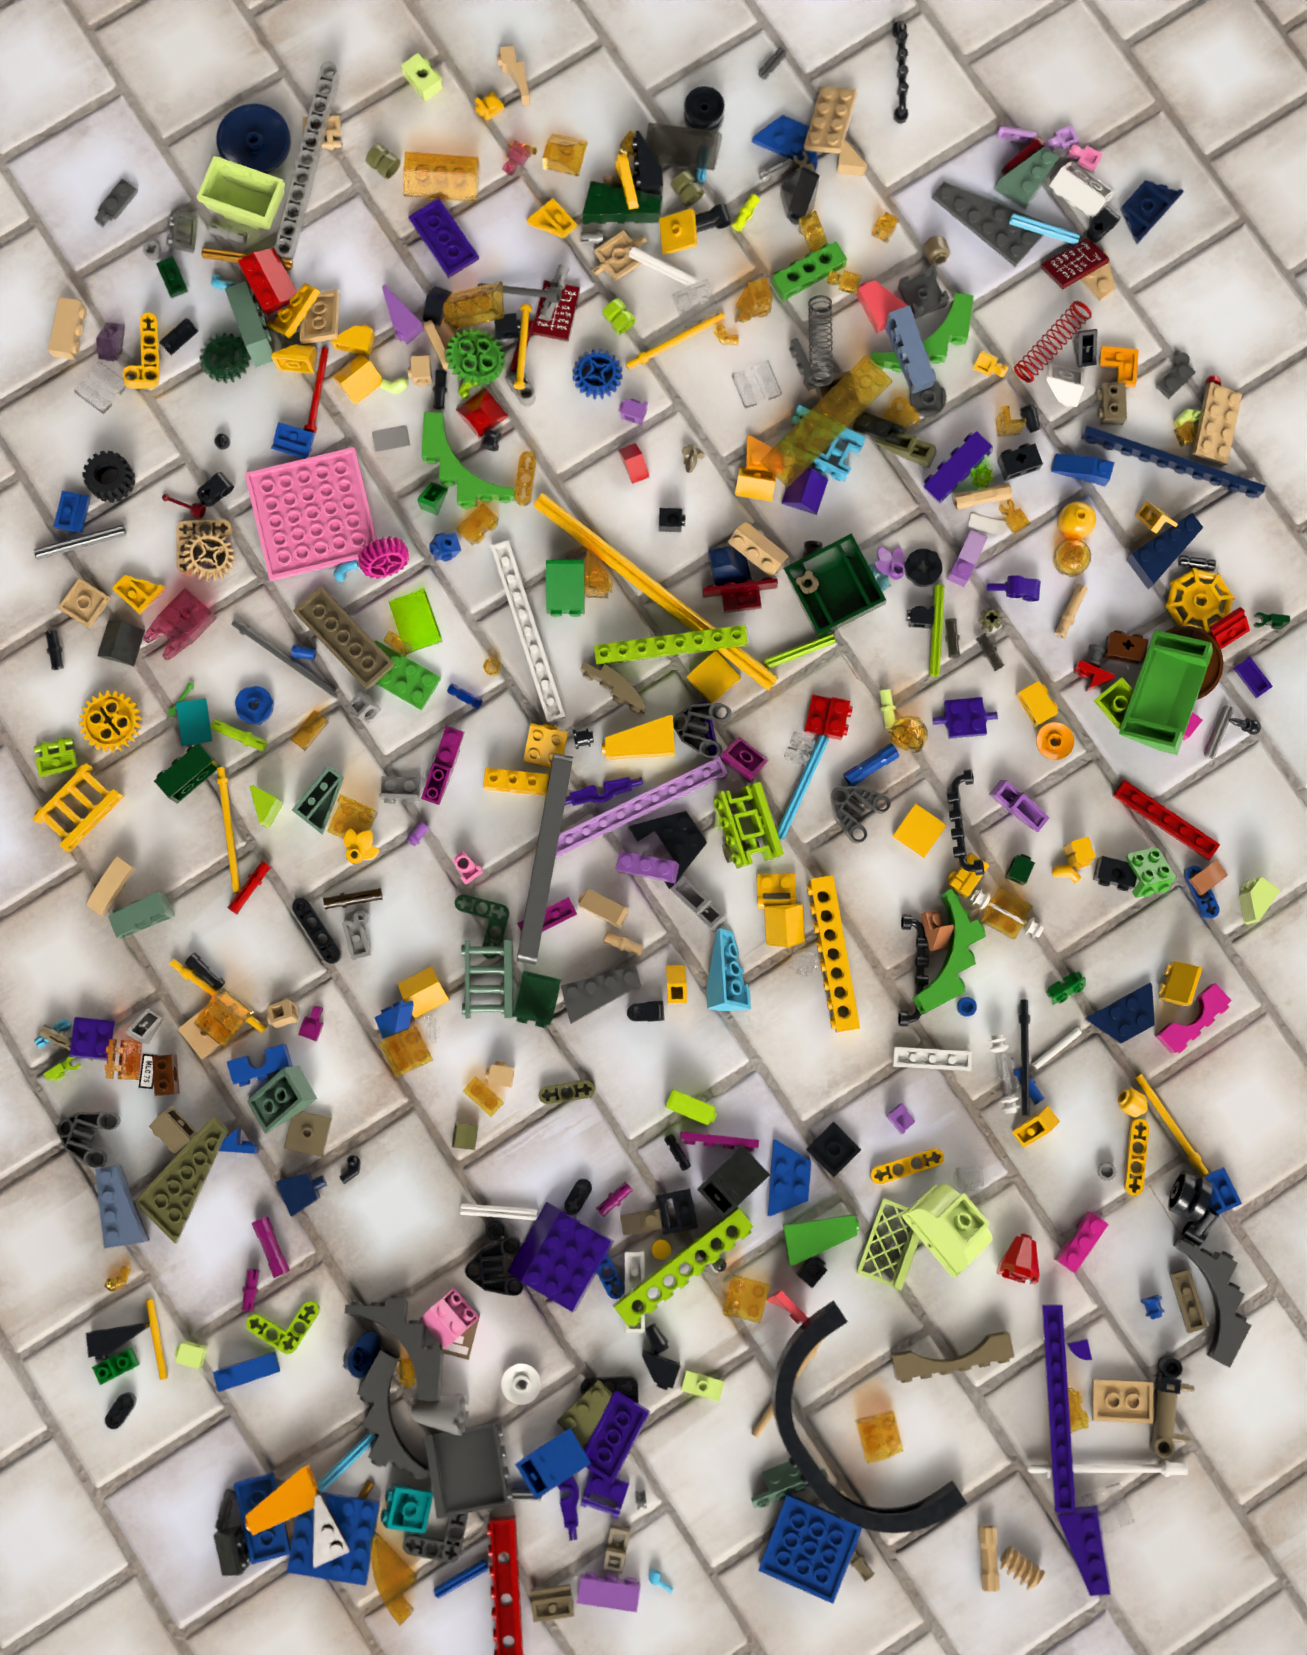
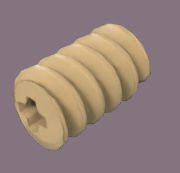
(1021, 1567)

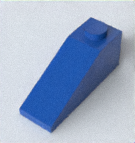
(1083, 468)
(246, 1371)

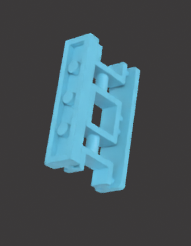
(855, 444)

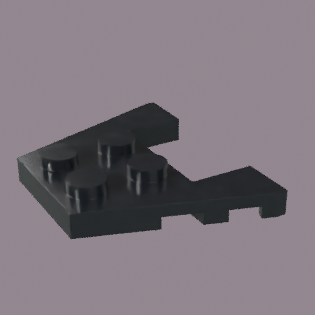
(678, 836)

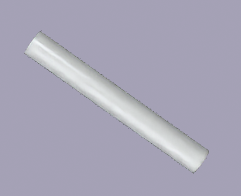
(1056, 1048)

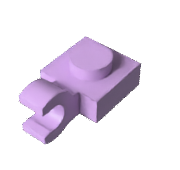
(1063, 138)

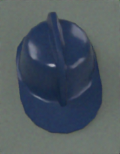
(361, 1356)

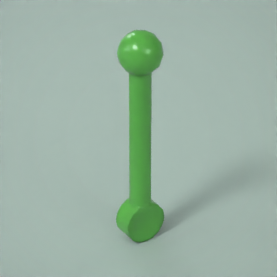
(172, 712)

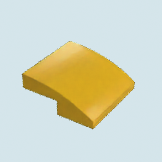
(713, 677)
(919, 830)

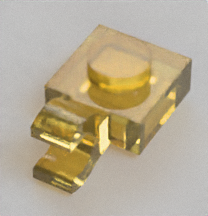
(626, 144)
(848, 281)

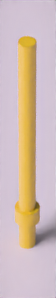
(644, 357)
(188, 973)
(1193, 1157)

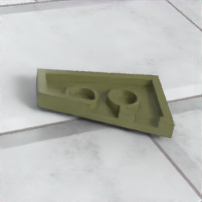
(586, 1413)

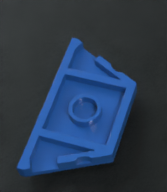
(786, 138)
(787, 1179)

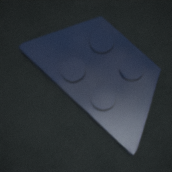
(1147, 207)
(1127, 1015)

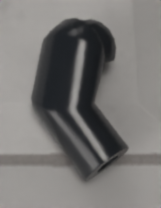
(353, 1169)

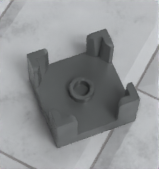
(923, 293)

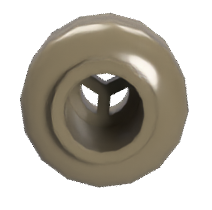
(936, 250)

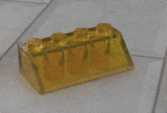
(441, 176)

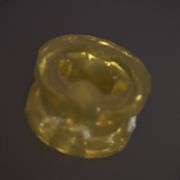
(497, 664)

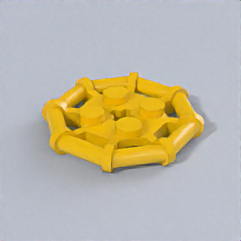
(1198, 589)

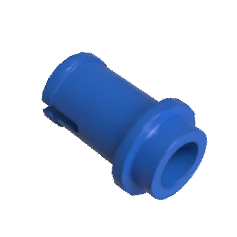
(303, 652)

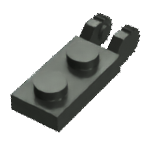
(878, 428)

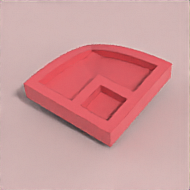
(781, 1300)

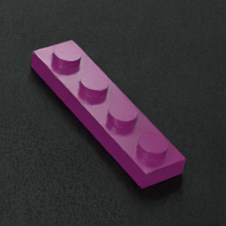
(710, 1140)

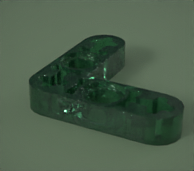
(493, 921)

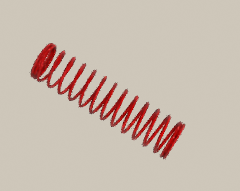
(1025, 368)

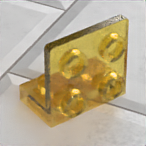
(351, 815)
(746, 1298)

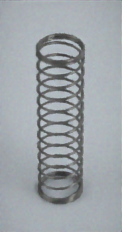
(820, 311)

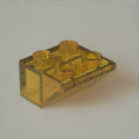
(754, 301)
(223, 1017)
(406, 1051)
(879, 1436)

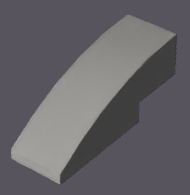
(699, 904)

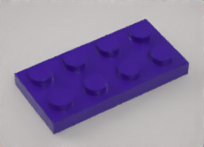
(443, 238)
(615, 1436)

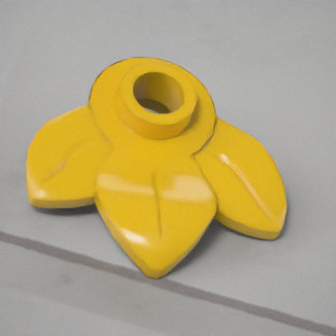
(361, 844)

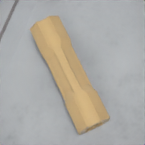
(996, 493)
(989, 1565)

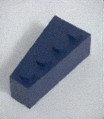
(1158, 554)

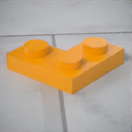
(1124, 360)

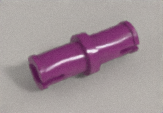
(614, 1199)
(250, 1289)

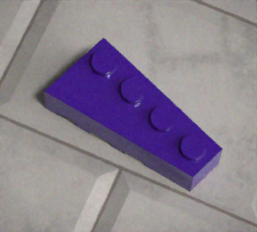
(957, 467)
(1087, 1545)

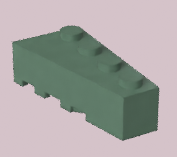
(250, 323)

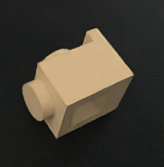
(282, 1013)

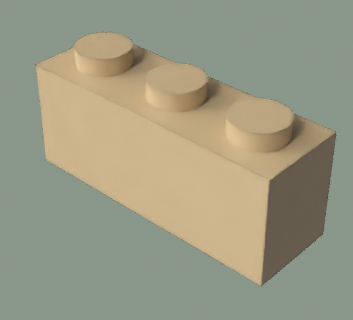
(67, 328)
(758, 549)

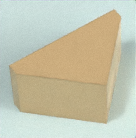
(850, 162)

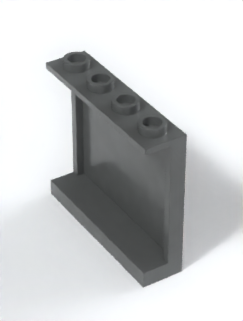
(468, 1470)

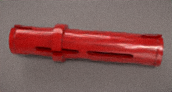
(246, 891)

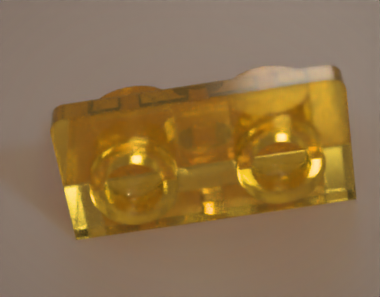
(478, 524)

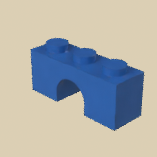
(243, 1071)

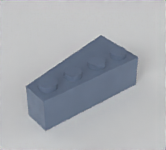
(909, 349)
(117, 1209)

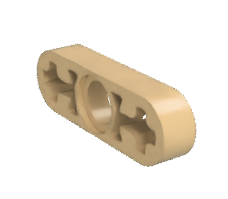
(436, 343)

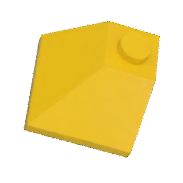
(296, 358)

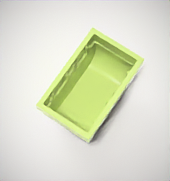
(241, 193)
(949, 1227)

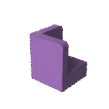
(900, 1118)

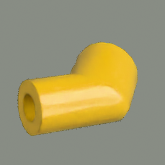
(1066, 871)

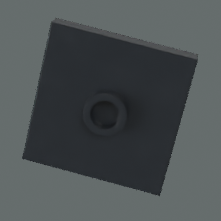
(833, 1149)

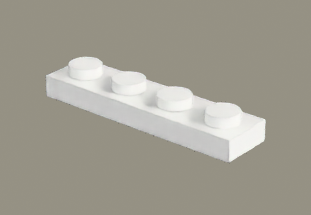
(932, 1059)
(633, 1275)

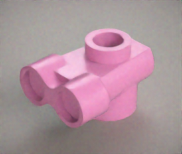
(468, 871)

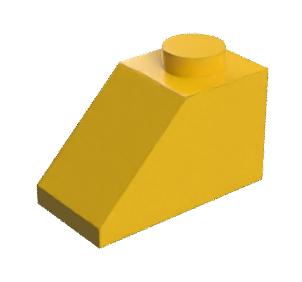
(355, 340)
(1036, 1126)

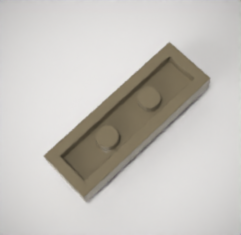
(1188, 1301)

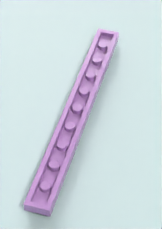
(640, 806)

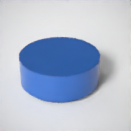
(966, 1006)

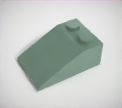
(281, 1098)

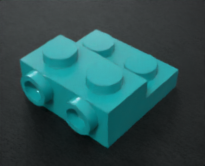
(407, 1508)

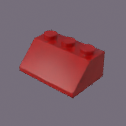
(268, 279)

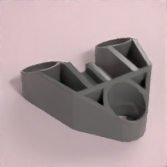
(705, 711)
(862, 795)
(81, 1150)

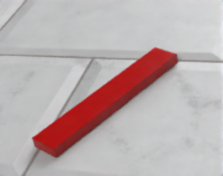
(1166, 820)

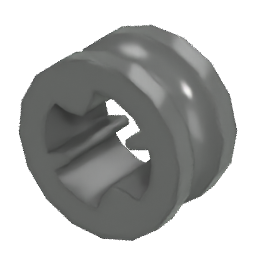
(641, 1499)

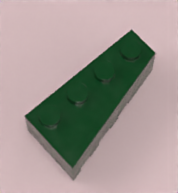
(609, 204)

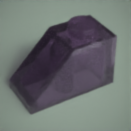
(110, 341)

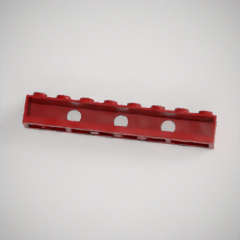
(506, 1581)

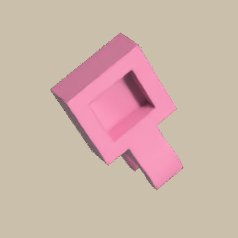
(1087, 158)

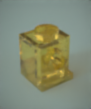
(885, 227)

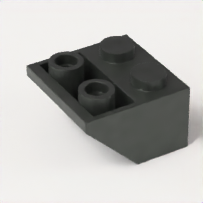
(232, 1551)

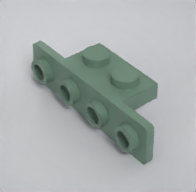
(780, 1481)

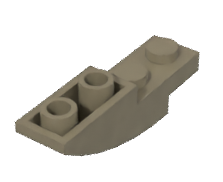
(621, 691)

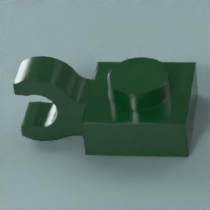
(1276, 621)

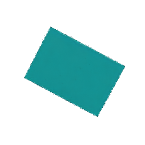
(194, 722)

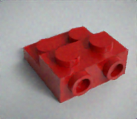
(828, 717)

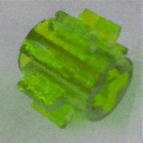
(977, 476)

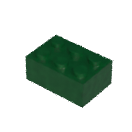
(187, 773)

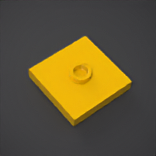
(678, 231)

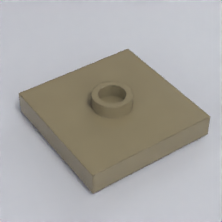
(308, 1133)

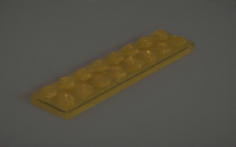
(826, 421)

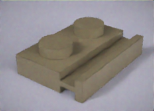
(552, 1603)

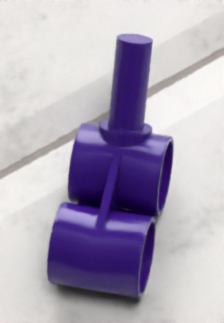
(1018, 587)

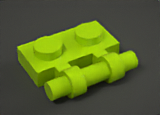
(55, 763)

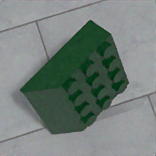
(844, 589)

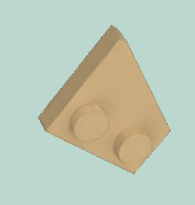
(1100, 281)

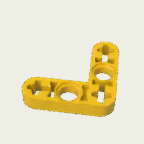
(623, 172)

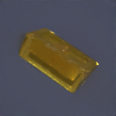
(309, 730)

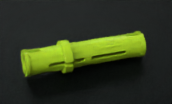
(245, 738)

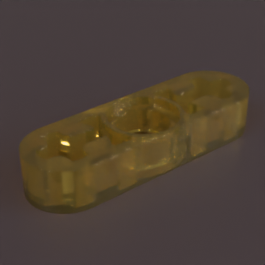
(532, 466)

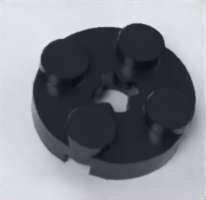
(930, 559)

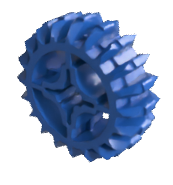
(609, 365)

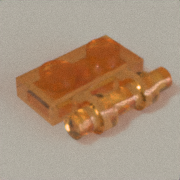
(128, 1059)

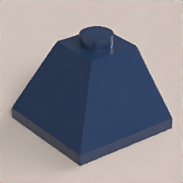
(728, 566)

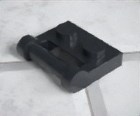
(683, 1210)

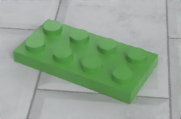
(408, 679)

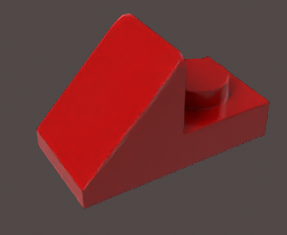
(1098, 676)

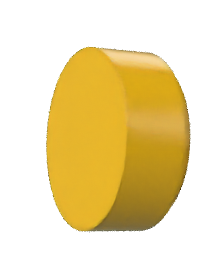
(661, 1249)

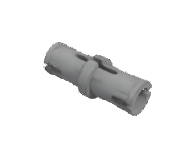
(228, 233)

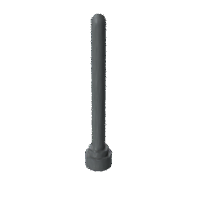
(553, 294)

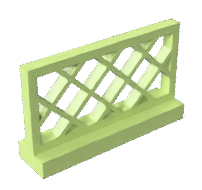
(906, 1255)

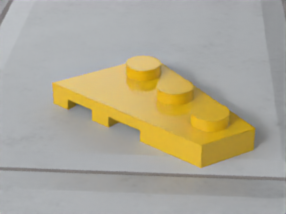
(291, 317)

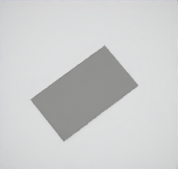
(391, 438)

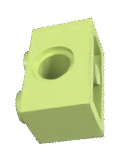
(425, 86)

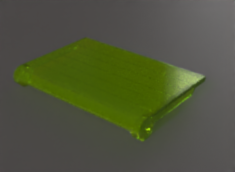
(415, 620)

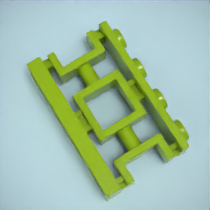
(761, 821)

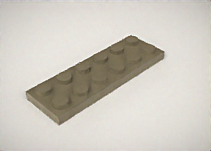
(344, 638)

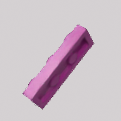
(556, 914)

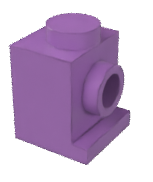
(633, 410)

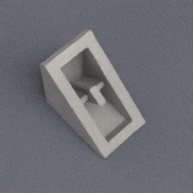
(145, 1026)

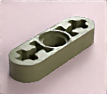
(581, 1094)

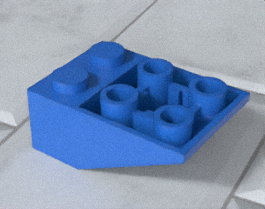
(553, 1463)

